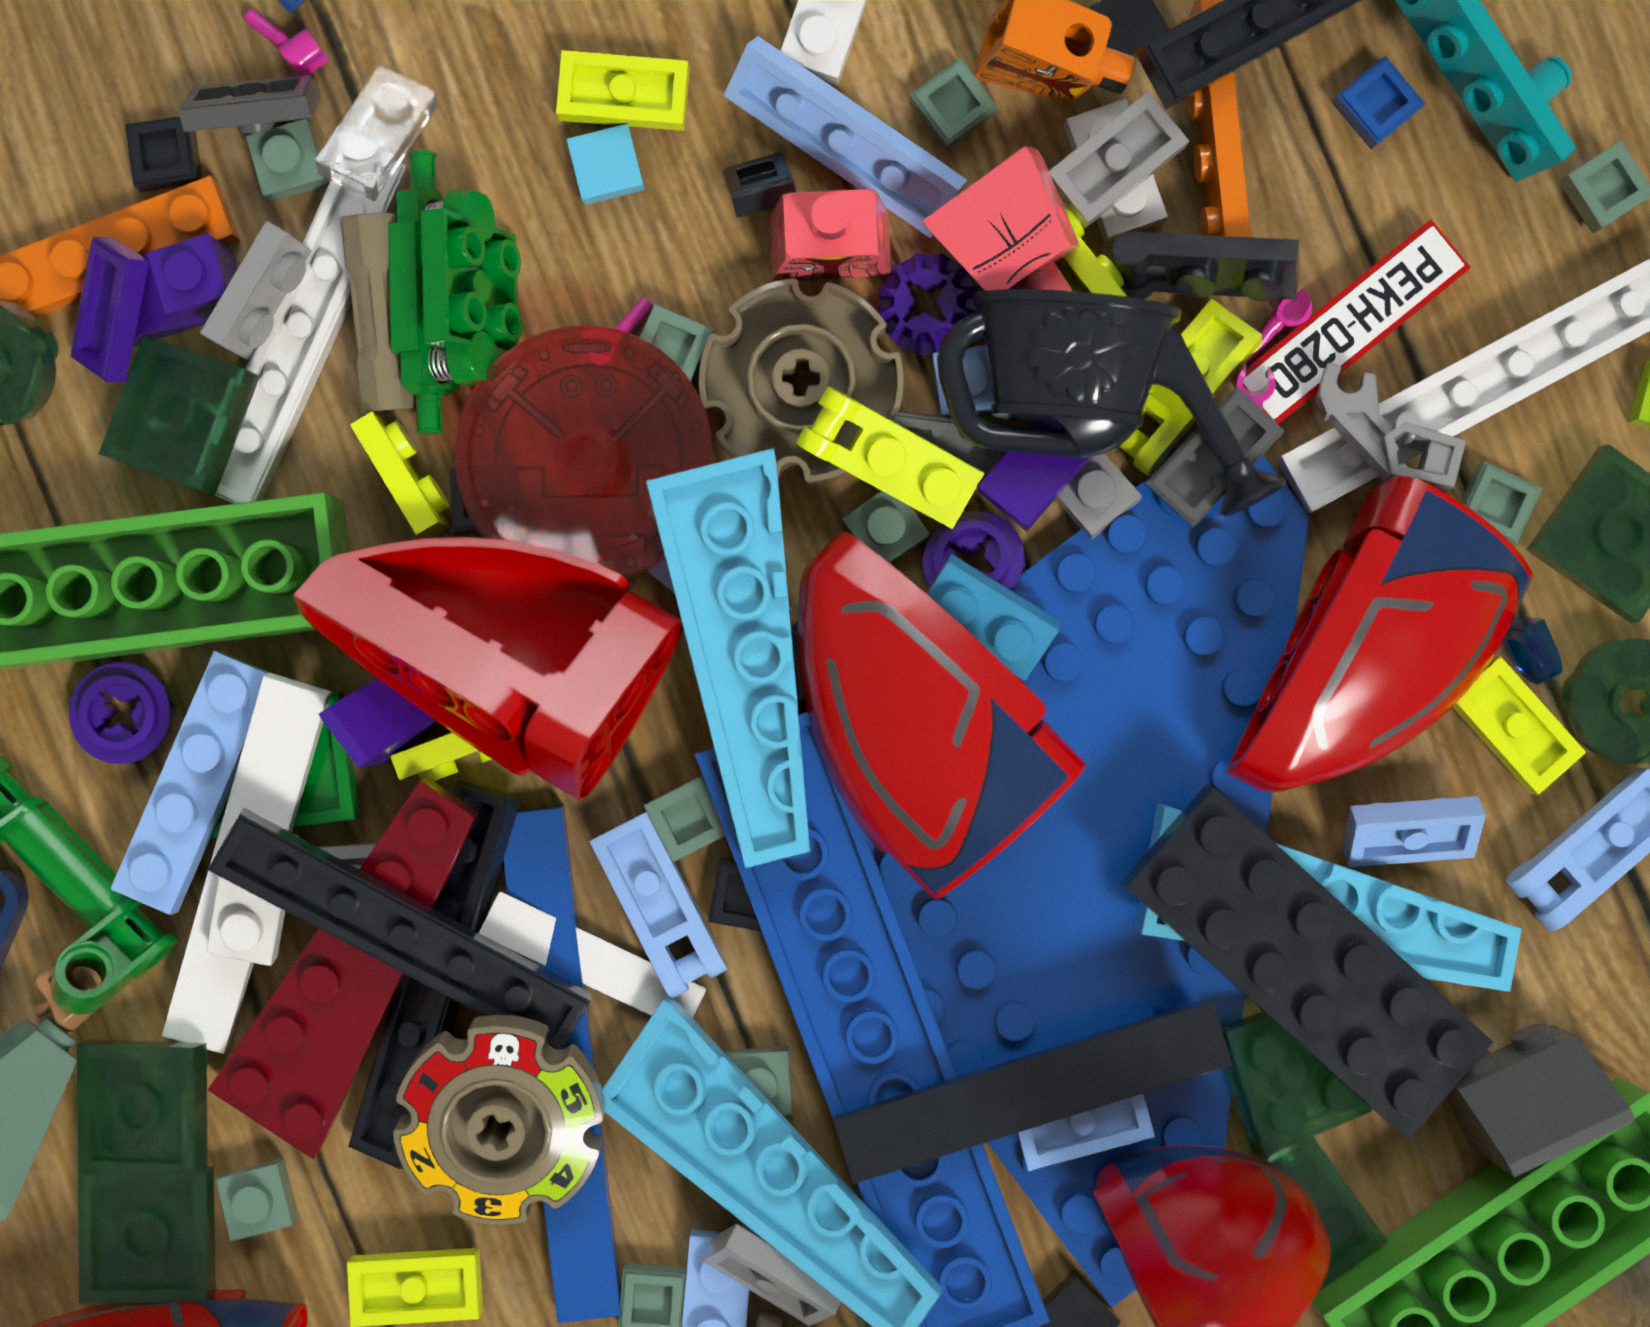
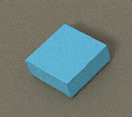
(605, 164)

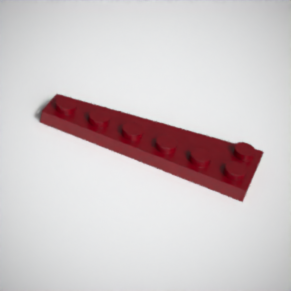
(327, 1009)

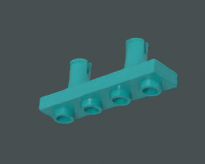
(1494, 84)

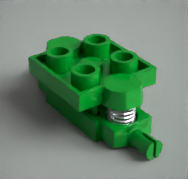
(448, 290)

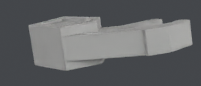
(1375, 440)

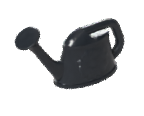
(1087, 374)

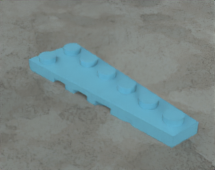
(732, 596)
(1427, 933)
(734, 1144)

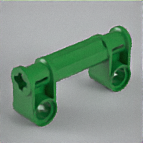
(121, 936)

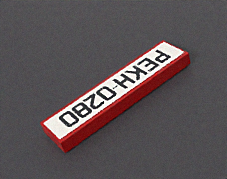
(1356, 319)

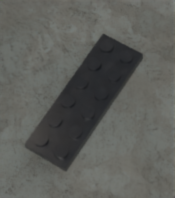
(1306, 961)

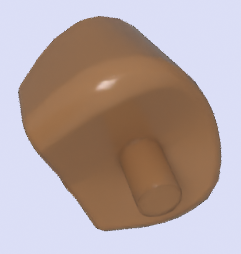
(78, 979)

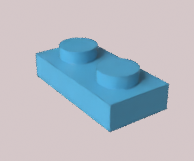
(995, 615)

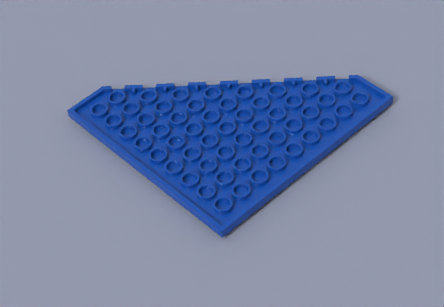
(1152, 688)

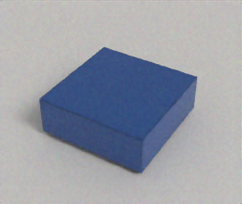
(1378, 102)

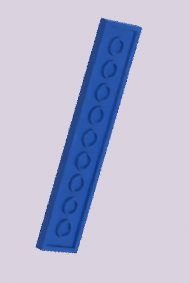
(879, 1039)

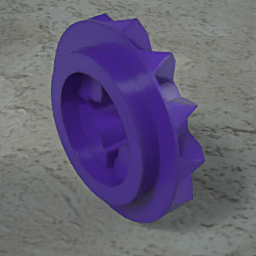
(929, 272)
(970, 534)
(93, 708)

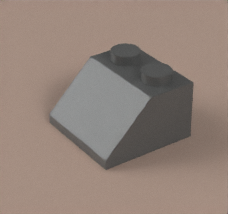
(1536, 1100)

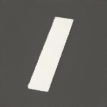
(602, 963)

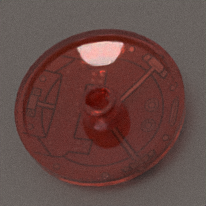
(570, 435)

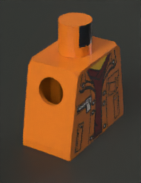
(1051, 50)

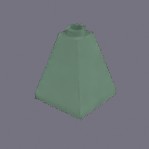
(32, 1081)

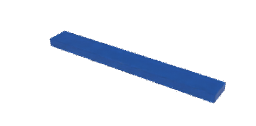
(582, 1228)

